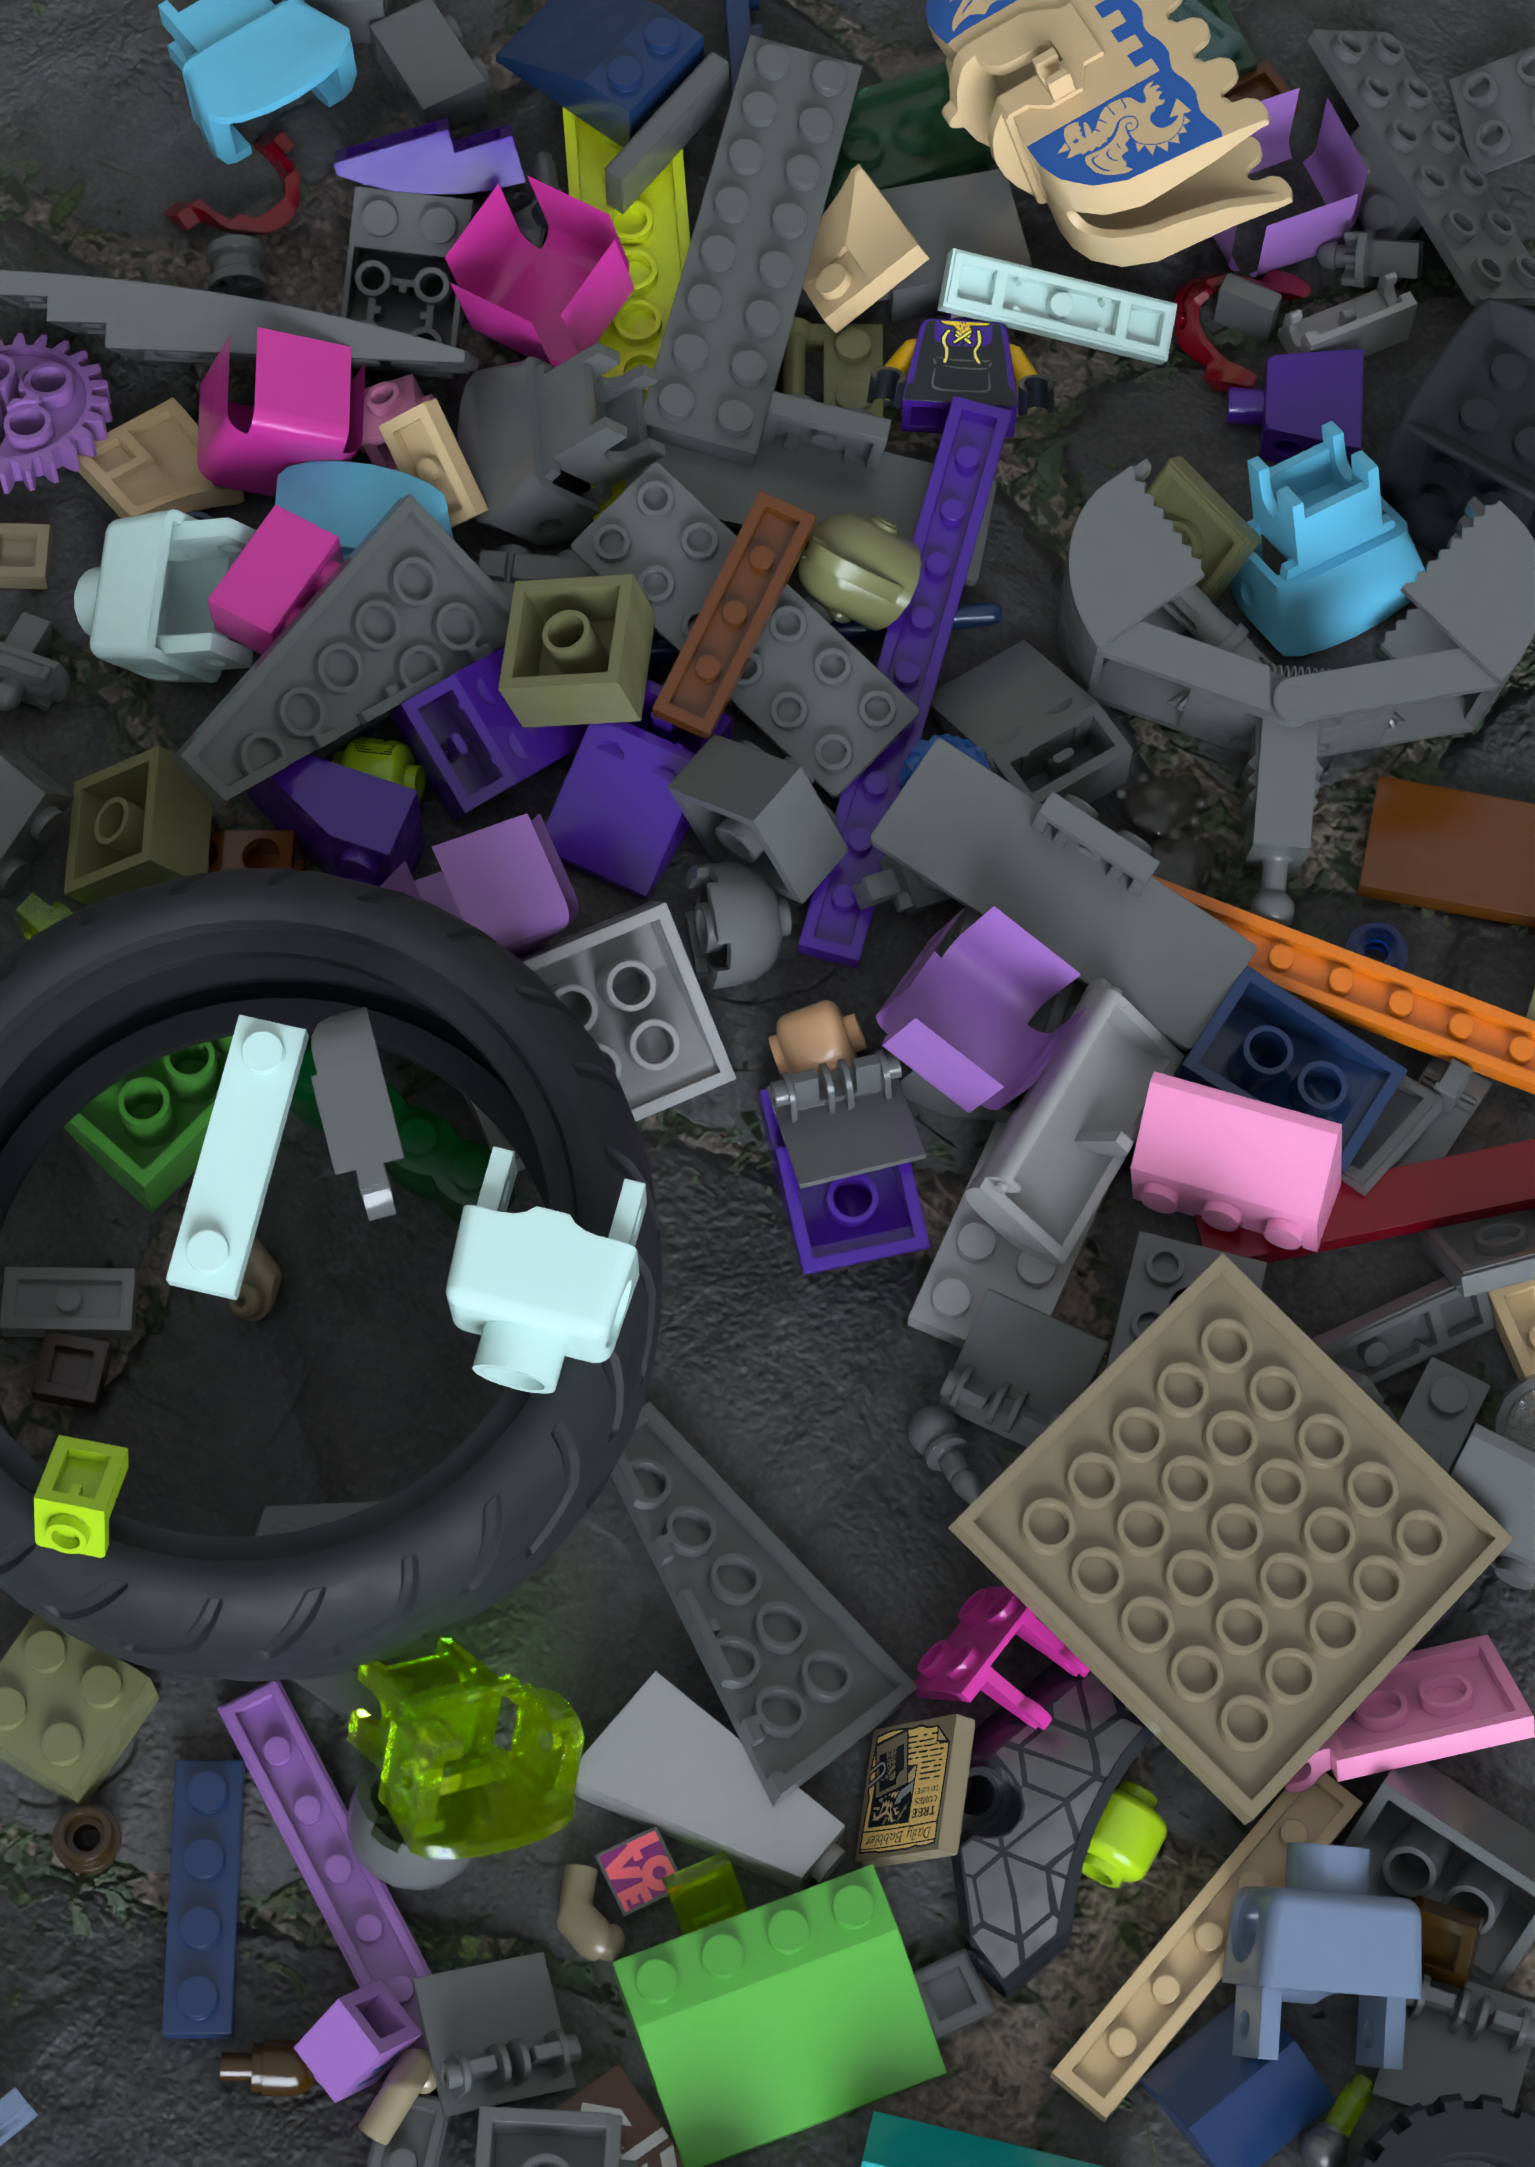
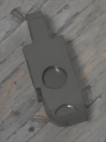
(356, 1106)

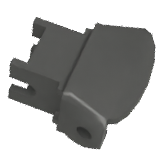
(536, 419)

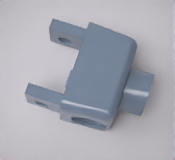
(1321, 1941)

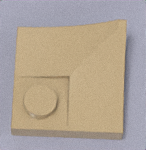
(858, 252)
(153, 466)

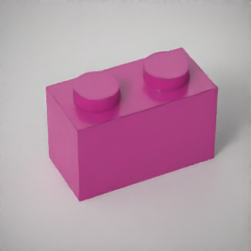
(273, 579)

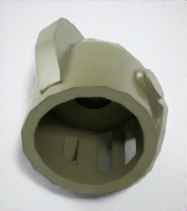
(860, 569)

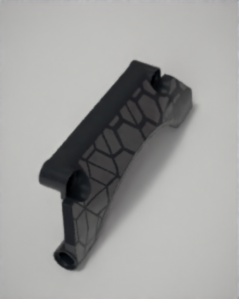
(1035, 1819)

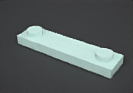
(1057, 306)
(237, 1157)

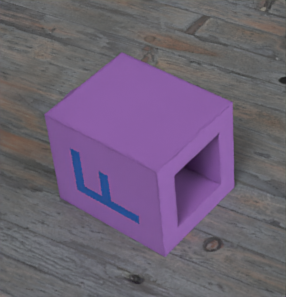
(357, 2040)

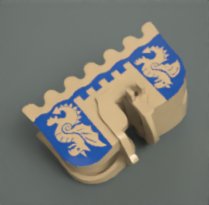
(1107, 119)

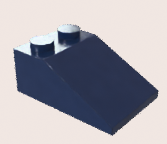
(605, 60)
(1294, 1058)

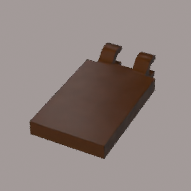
(1451, 852)

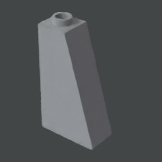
(693, 1780)

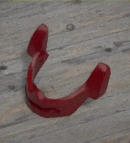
(273, 146)
(1192, 339)

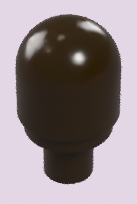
(271, 2068)

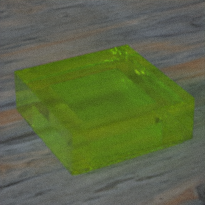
(704, 1893)

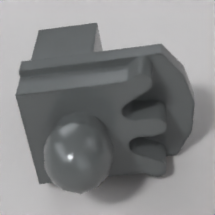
(1370, 257)
(26, 671)

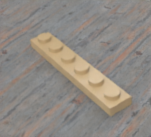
(1192, 1953)

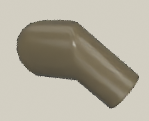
(259, 1285)
(581, 1922)
(406, 2079)

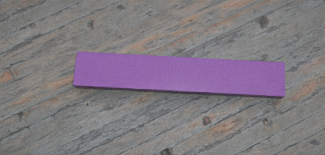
(315, 1831)

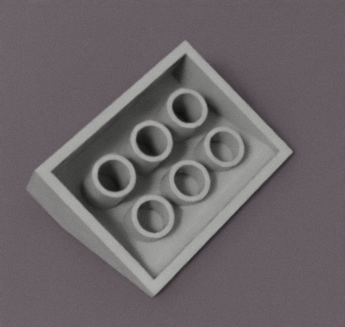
(639, 1005)

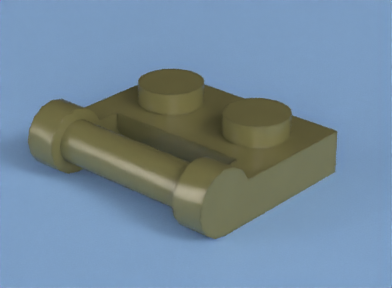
(846, 362)

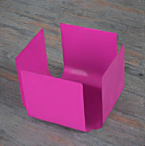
(546, 298)
(299, 413)

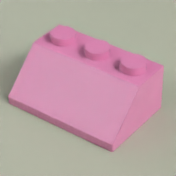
(1236, 1162)

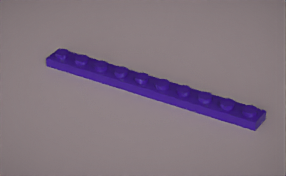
(912, 662)

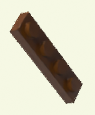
(734, 615)

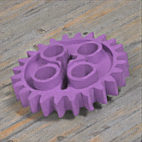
(48, 410)

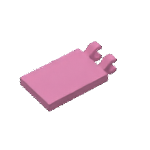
(1426, 1710)

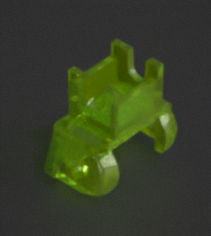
(439, 1759)

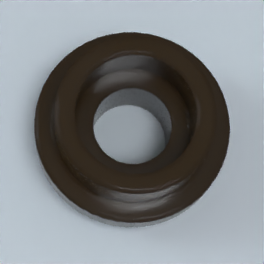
(73, 1824)

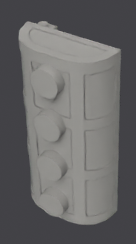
(1072, 1127)

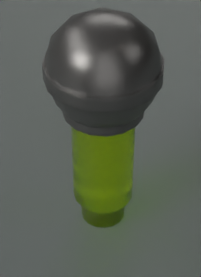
(1329, 2141)

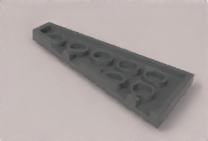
(372, 637)
(772, 1638)

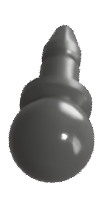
(937, 1437)

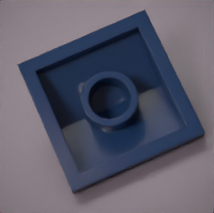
(1232, 2105)

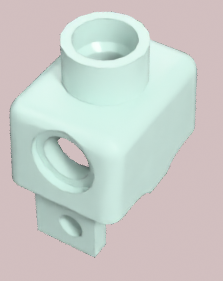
(152, 593)
(540, 1282)

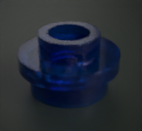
(1380, 937)

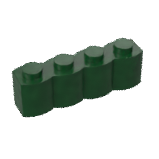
(434, 1158)

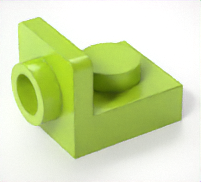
(78, 1496)

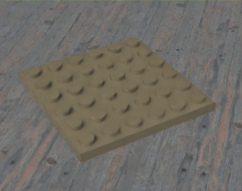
(1232, 1537)

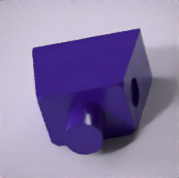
(1298, 398)

